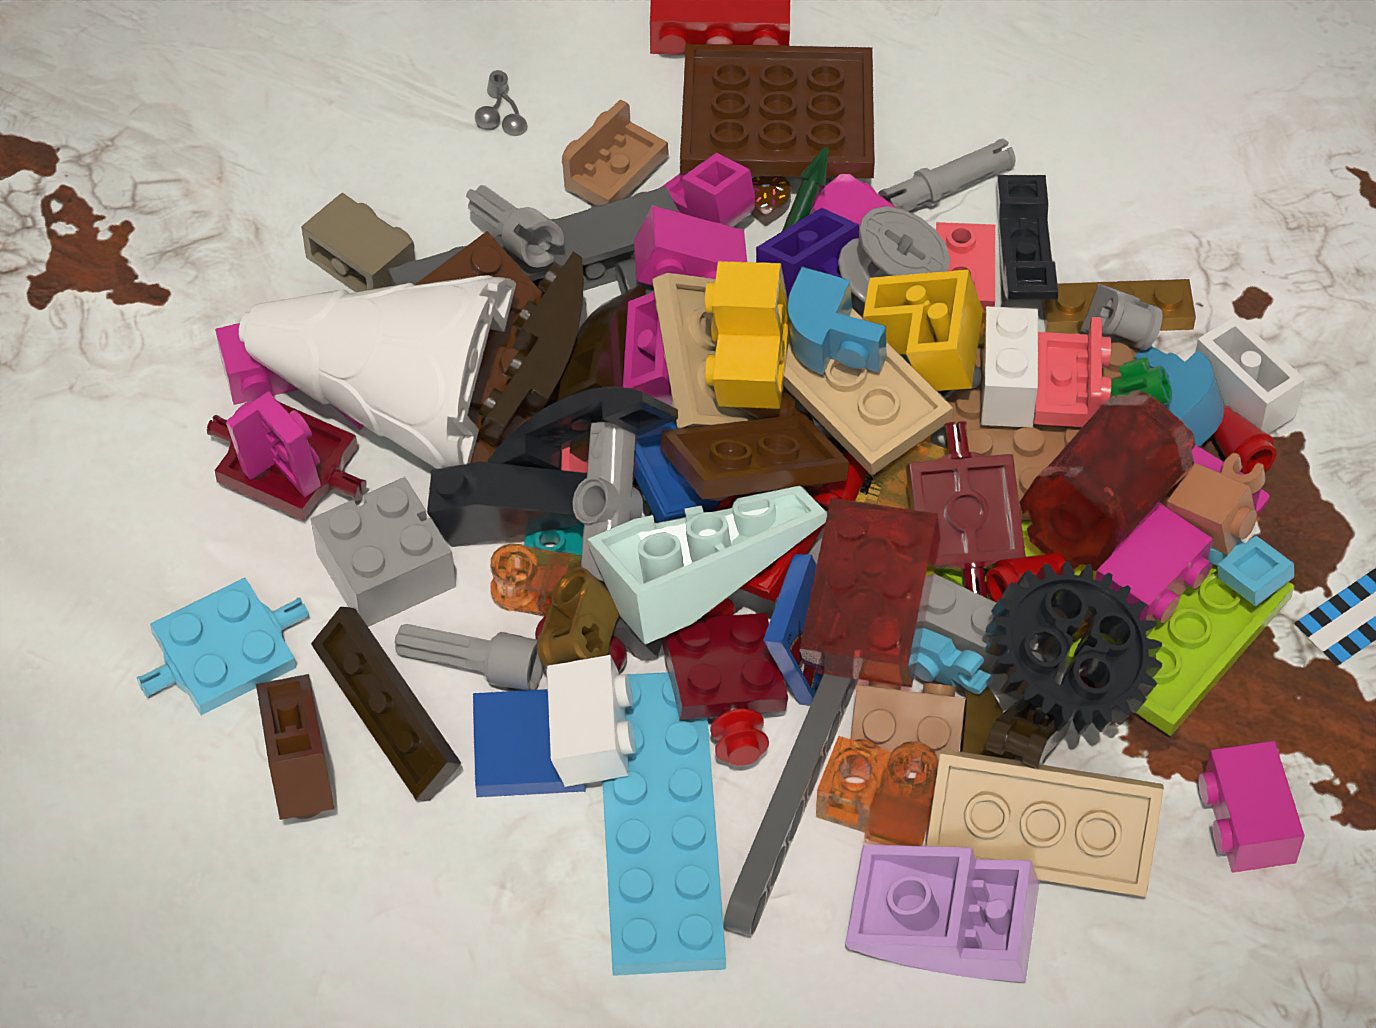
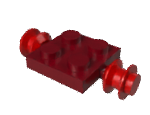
(726, 672)

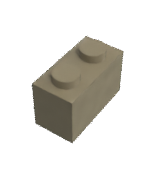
(355, 244)

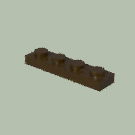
(385, 704)

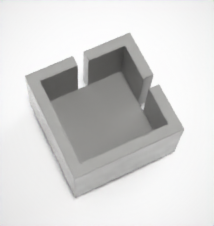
(384, 552)

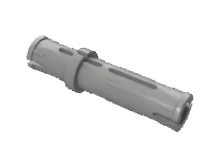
(930, 185)

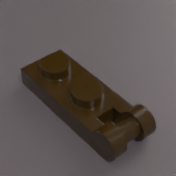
(1020, 735)

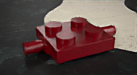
(273, 488)
(974, 507)

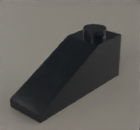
(500, 501)

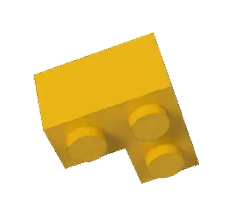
(932, 321)
(750, 334)

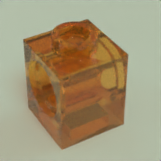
(847, 801)

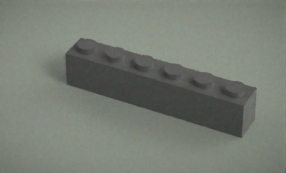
(598, 235)

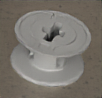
(891, 245)

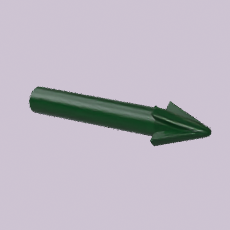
(813, 179)

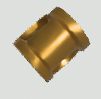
(577, 620)

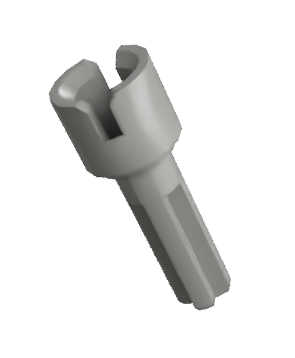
(523, 230)
(505, 659)

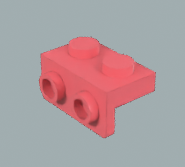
(1071, 376)

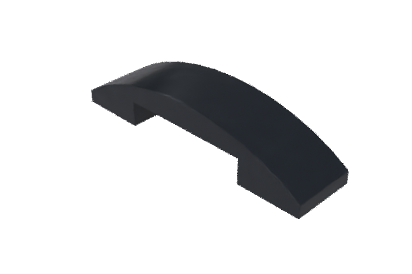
(1025, 238)
(569, 422)

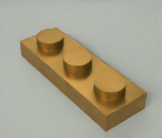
(1074, 300)

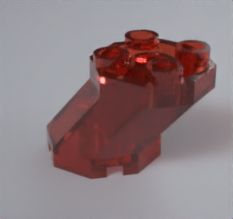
(1108, 479)

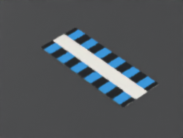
(1344, 621)

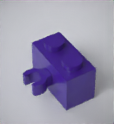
(809, 244)

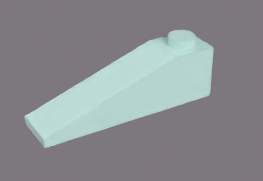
(686, 566)

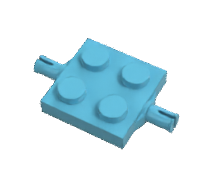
(222, 646)

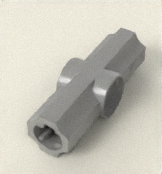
(607, 493)

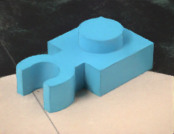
(1253, 569)
(944, 663)

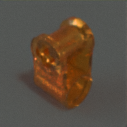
(530, 583)
(903, 803)

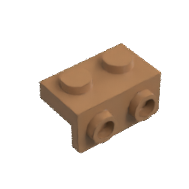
(611, 157)
(897, 716)

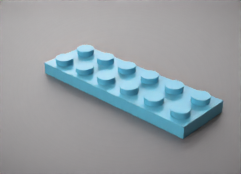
(663, 842)

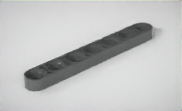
(788, 804)

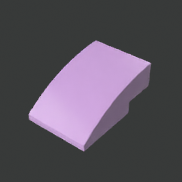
(944, 911)

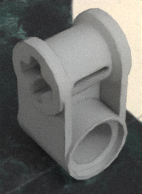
(1124, 317)

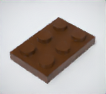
(754, 456)

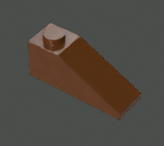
(294, 747)

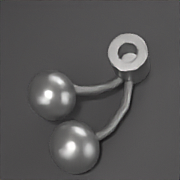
(489, 117)

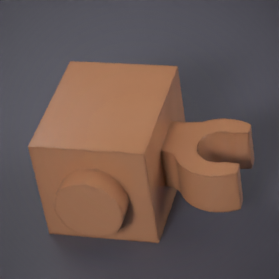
(1219, 501)

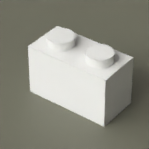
(1009, 367)
(1252, 375)
(589, 720)

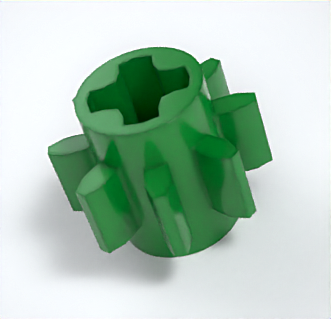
(1140, 377)

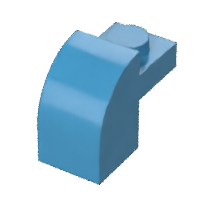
(825, 330)
(1194, 391)

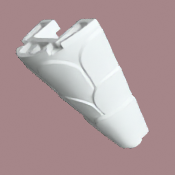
(388, 356)

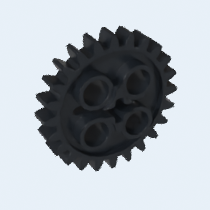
(1118, 671)

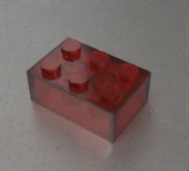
(870, 592)

